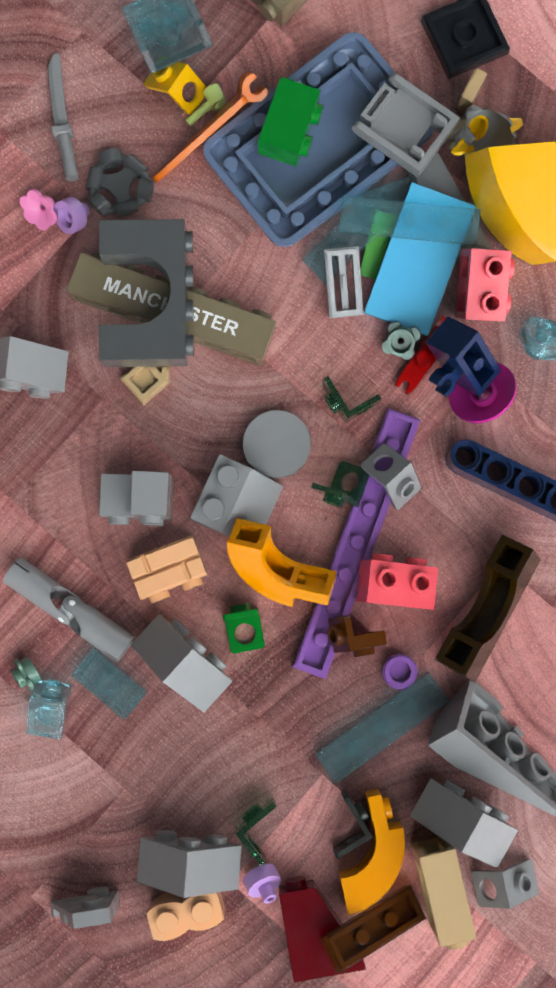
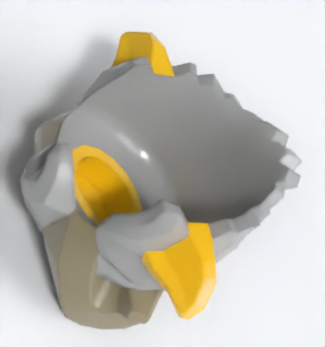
(482, 129)

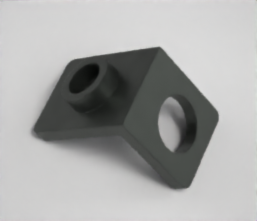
(359, 837)

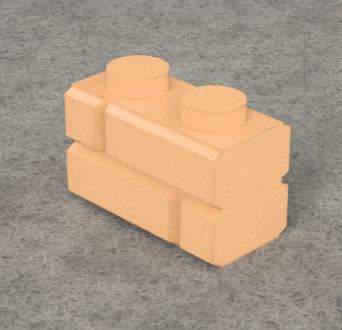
(166, 569)

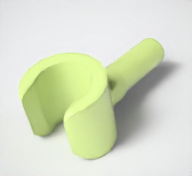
(215, 101)

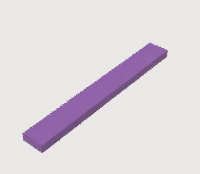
(354, 545)

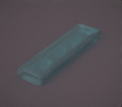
(409, 220)
(381, 727)

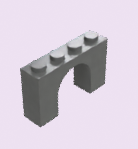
(164, 247)

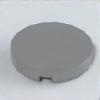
(276, 444)

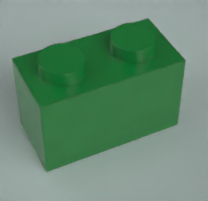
(289, 122)

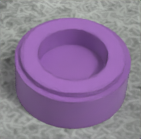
(399, 671)

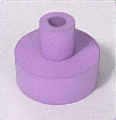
(71, 215)
(262, 882)

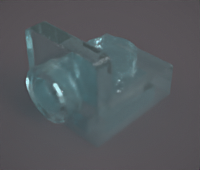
(48, 709)

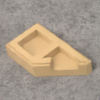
(146, 381)

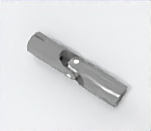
(81, 617)

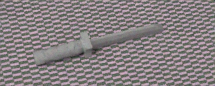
(62, 130)

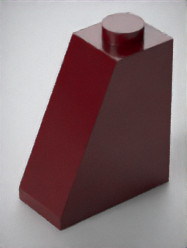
(305, 920)

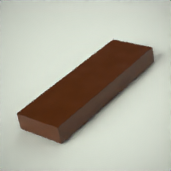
(372, 928)

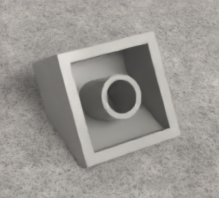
(235, 493)

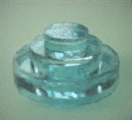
(539, 338)

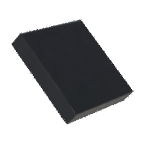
(465, 36)

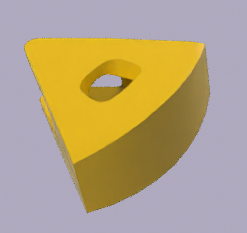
(517, 197)

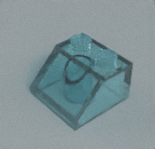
(166, 31)

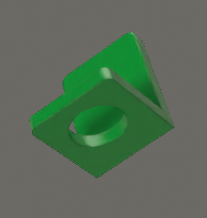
(239, 615)

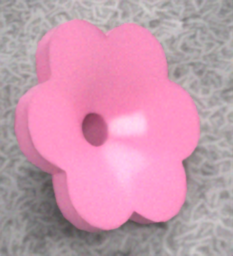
(38, 209)

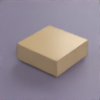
(471, 90)

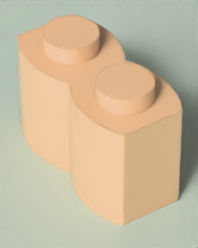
(173, 915)

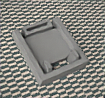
(401, 120)

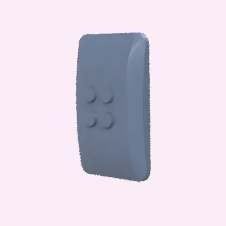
(296, 200)

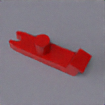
(418, 365)

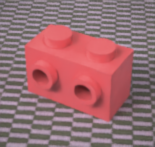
(484, 284)
(397, 584)

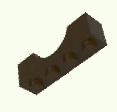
(476, 635)

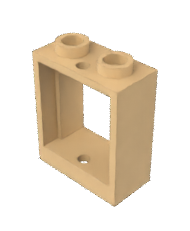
(443, 892)

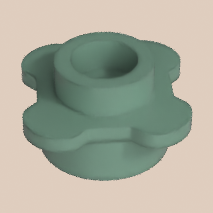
(403, 350)
(25, 673)

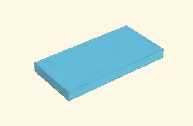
(414, 272)

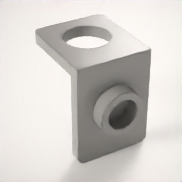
(399, 480)
(512, 885)

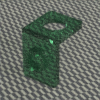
(337, 404)
(336, 494)
(252, 817)

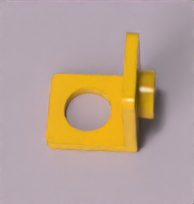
(172, 80)

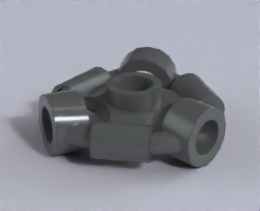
(118, 183)

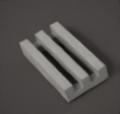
(341, 252)

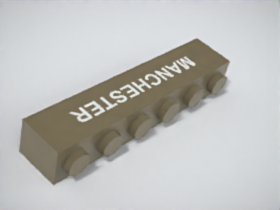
(142, 298)

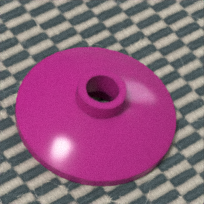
(475, 409)

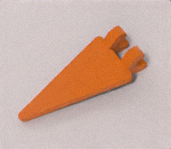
(228, 110)

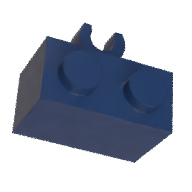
(462, 357)

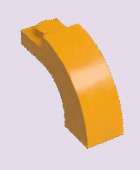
(271, 571)
(377, 872)

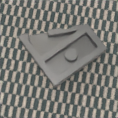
(87, 910)

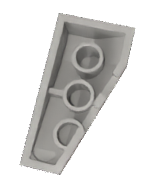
(483, 744)

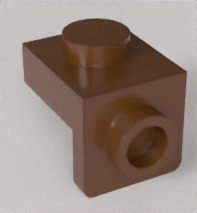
(343, 640)

